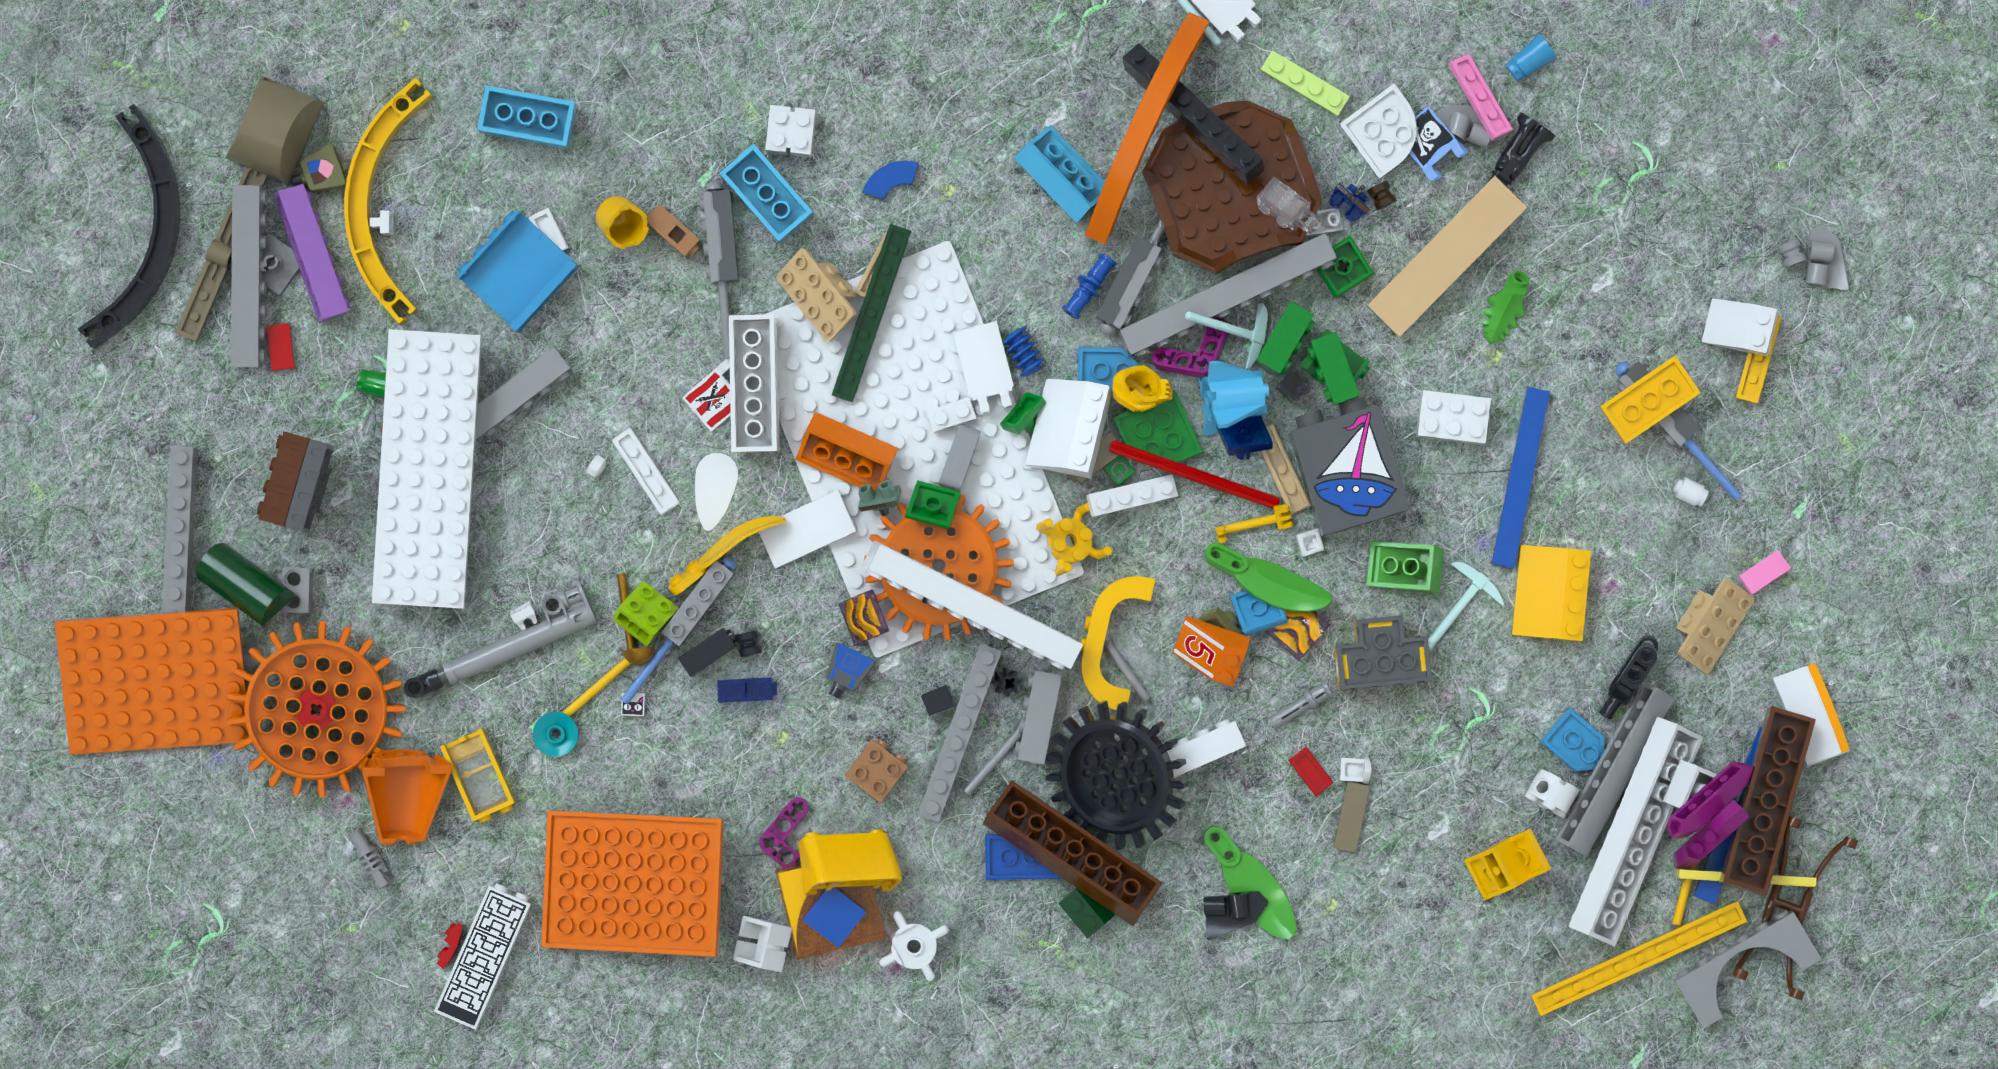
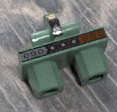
(879, 499)

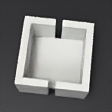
(791, 131)
(769, 950)

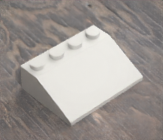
(1069, 427)

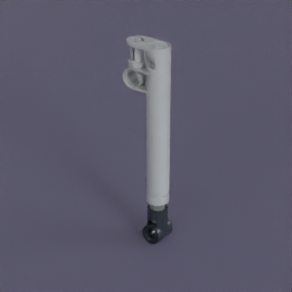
(570, 617)

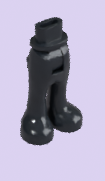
(1513, 163)

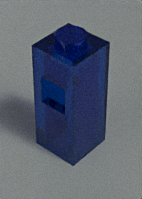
(746, 690)

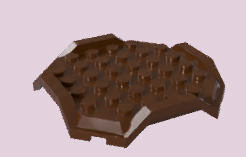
(1208, 208)

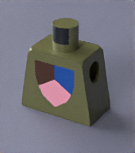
(321, 171)

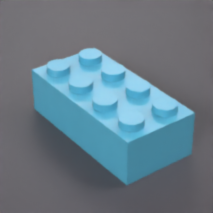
(527, 117)
(766, 193)

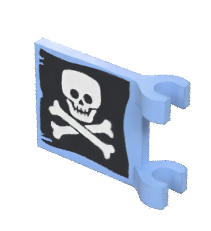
(1433, 143)

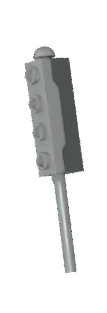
(720, 248)
(1129, 282)

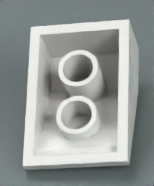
(1740, 326)

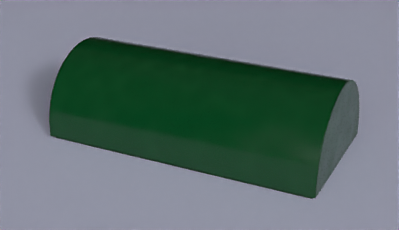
(242, 583)

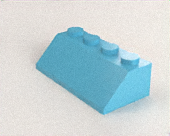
(1061, 173)

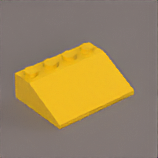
(1551, 593)

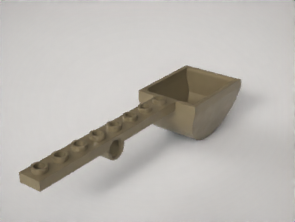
(268, 145)

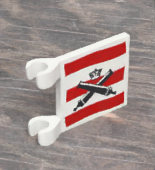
(711, 397)

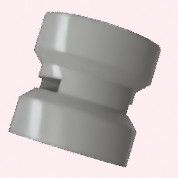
(1791, 251)

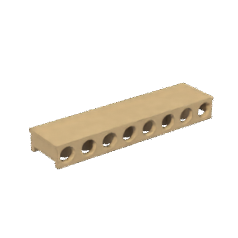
(1447, 256)

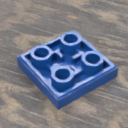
(834, 916)

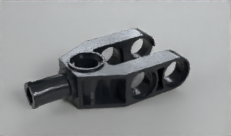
(1629, 680)

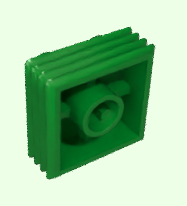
(1357, 269)

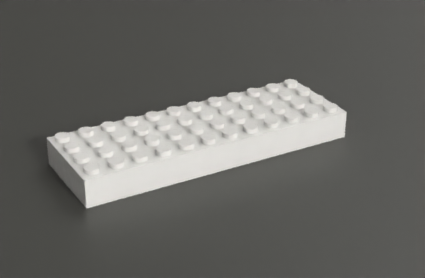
(426, 468)

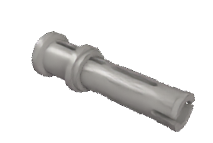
(1310, 699)

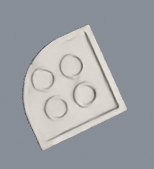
(1383, 130)

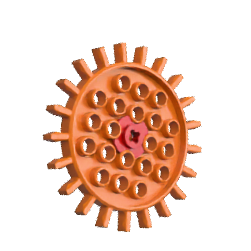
(281, 663)

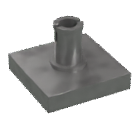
(279, 264)

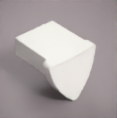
(1355, 769)

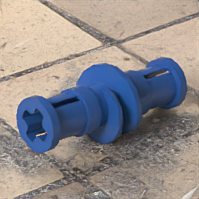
(1088, 286)

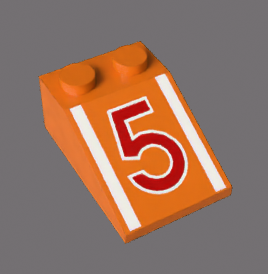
(1211, 650)

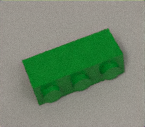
(1333, 369)

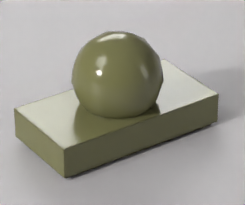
(1222, 619)

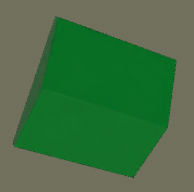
(933, 504)

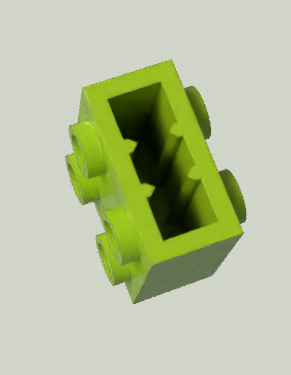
(645, 613)

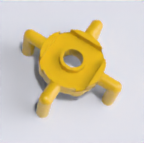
(1082, 540)

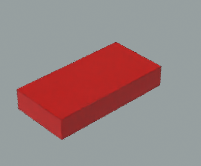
(280, 347)
(1310, 771)

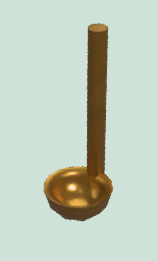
(634, 655)

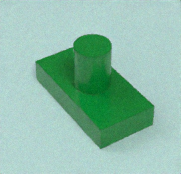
(1023, 414)

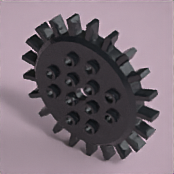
(1106, 810)

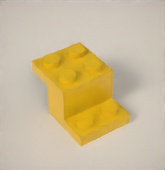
(1507, 864)

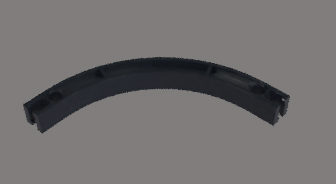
(162, 240)

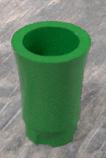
(372, 383)

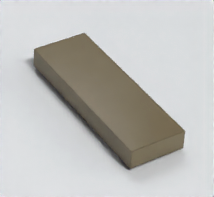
(1351, 817)

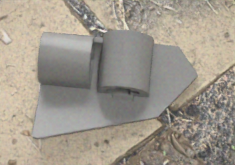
(1464, 124)
(1826, 260)

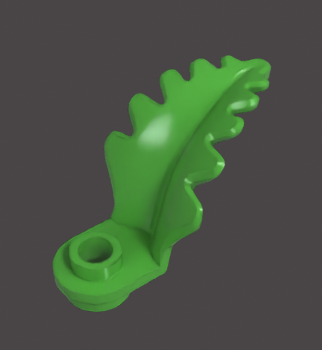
(1505, 307)

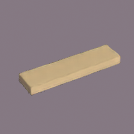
(1284, 474)

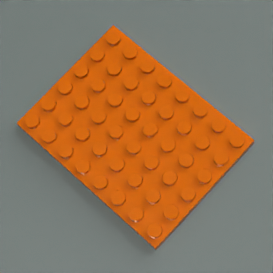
(151, 680)
(632, 883)

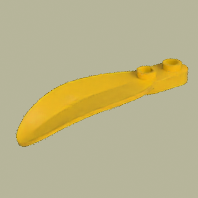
(698, 567)

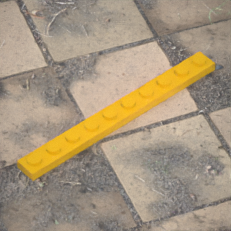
(1638, 958)

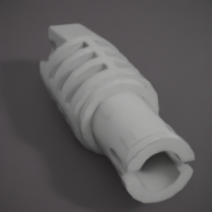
(370, 858)

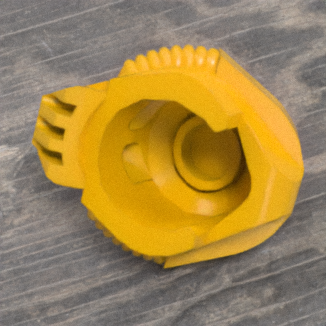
(1140, 388)

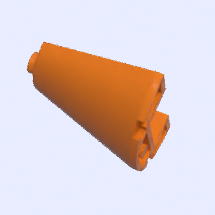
(404, 792)

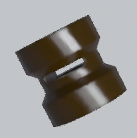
(1382, 195)

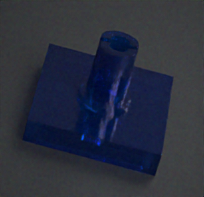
(1246, 437)

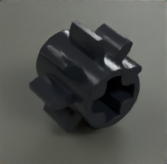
(1001, 685)

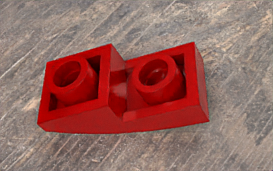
(454, 937)

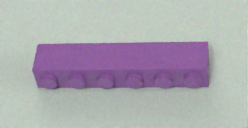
(311, 253)

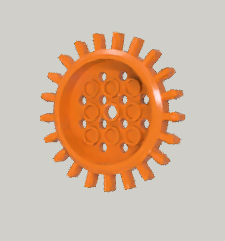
(968, 537)

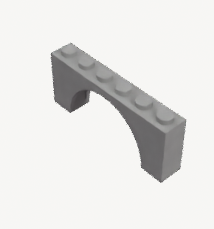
(1700, 982)

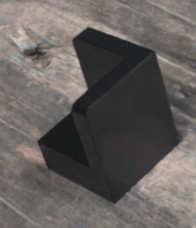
(1291, 386)
(937, 700)

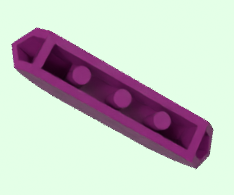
(1709, 800)
(1709, 836)

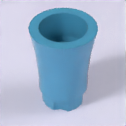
(1531, 58)

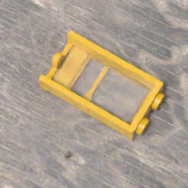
(479, 776)

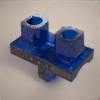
(1342, 195)

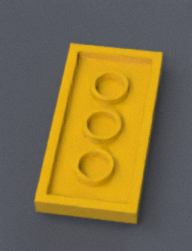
(1649, 399)

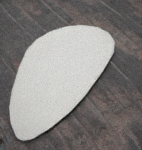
(714, 488)

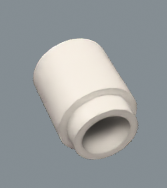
(1690, 492)

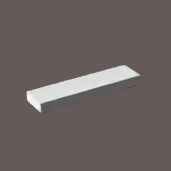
(645, 471)

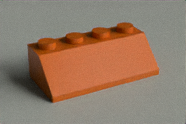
(845, 452)

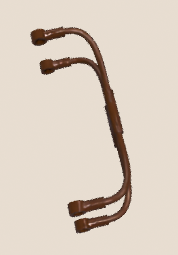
(1801, 911)

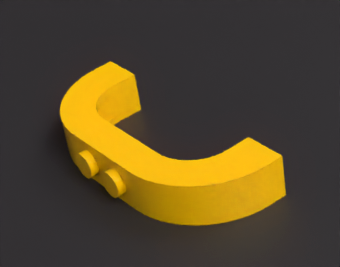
(1097, 624)

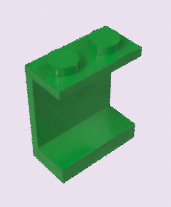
(1356, 363)

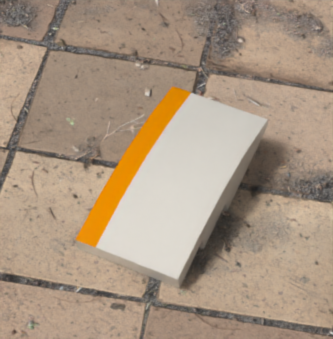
(1806, 694)

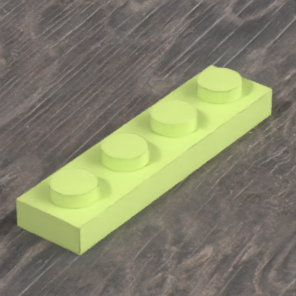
(1304, 83)

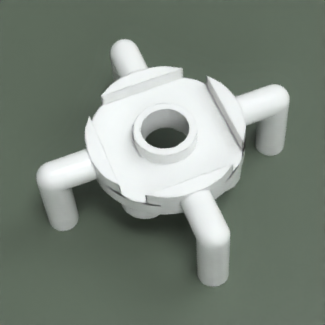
(914, 932)

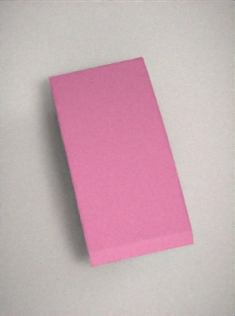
(1764, 572)

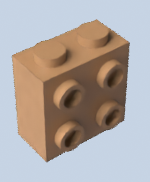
(877, 769)

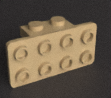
(818, 293)
(1712, 623)

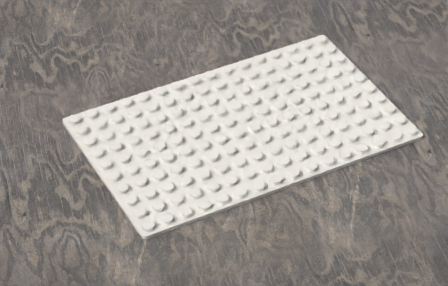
(909, 372)

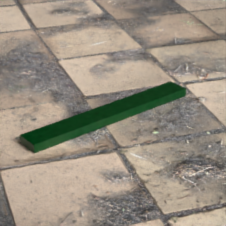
(871, 313)

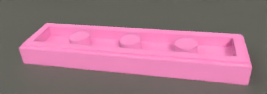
(1480, 97)

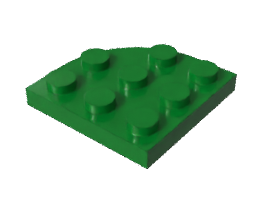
(1160, 430)

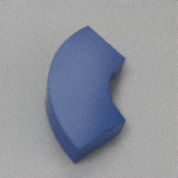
(890, 176)

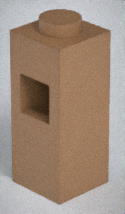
(673, 231)

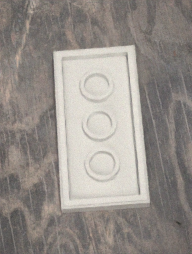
(808, 529)

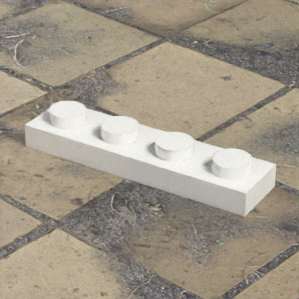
(1132, 495)

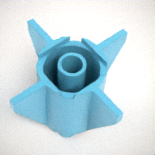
(1231, 395)

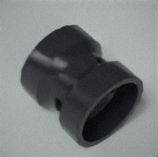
(748, 638)

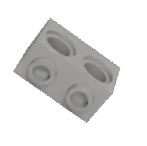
(302, 590)

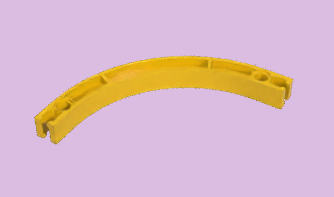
(358, 196)

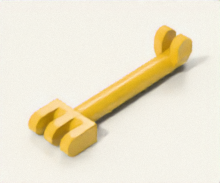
(1281, 517)

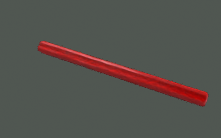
(1193, 474)

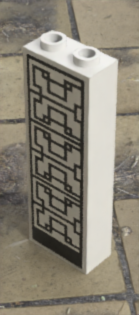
(483, 956)

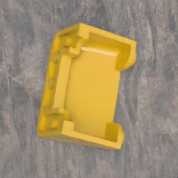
(848, 861)

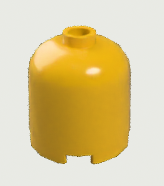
(621, 222)

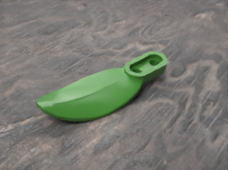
(1269, 581)
(1247, 874)

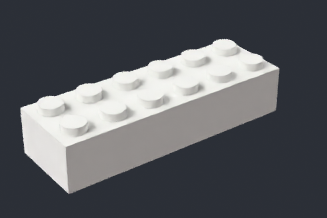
(754, 383)

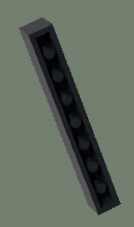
(1198, 119)

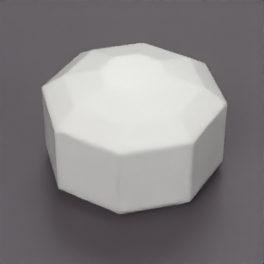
(596, 466)

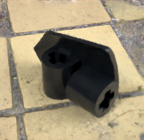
(1232, 911)

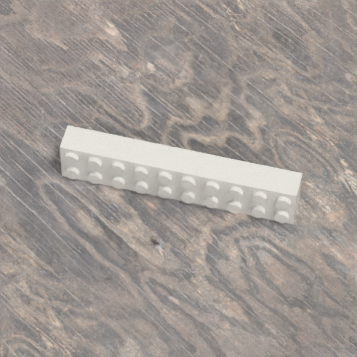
(969, 603)
(1633, 834)

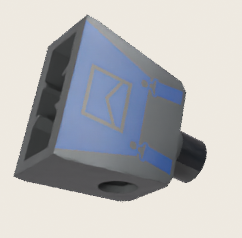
(847, 669)

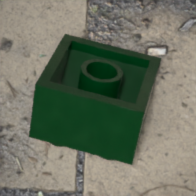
(1085, 912)

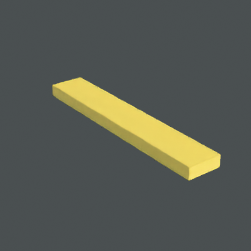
(1715, 876)

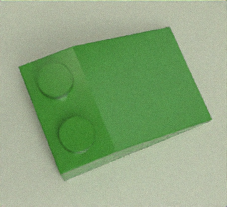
(1405, 567)

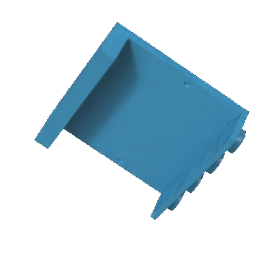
(517, 270)

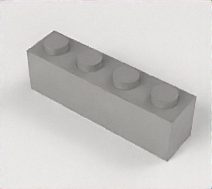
(1039, 717)

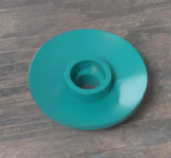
(544, 736)

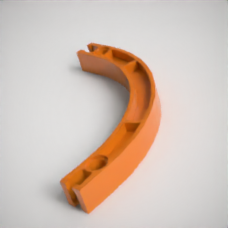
(1143, 126)

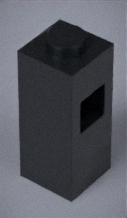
(708, 651)

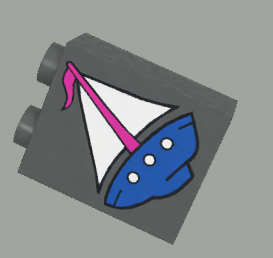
(1348, 467)

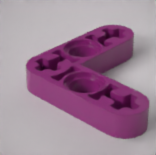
(1202, 357)
(780, 836)

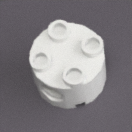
(1551, 793)

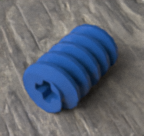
(1023, 352)

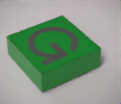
(1119, 470)

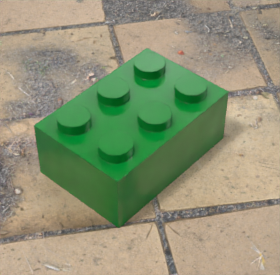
(1285, 339)

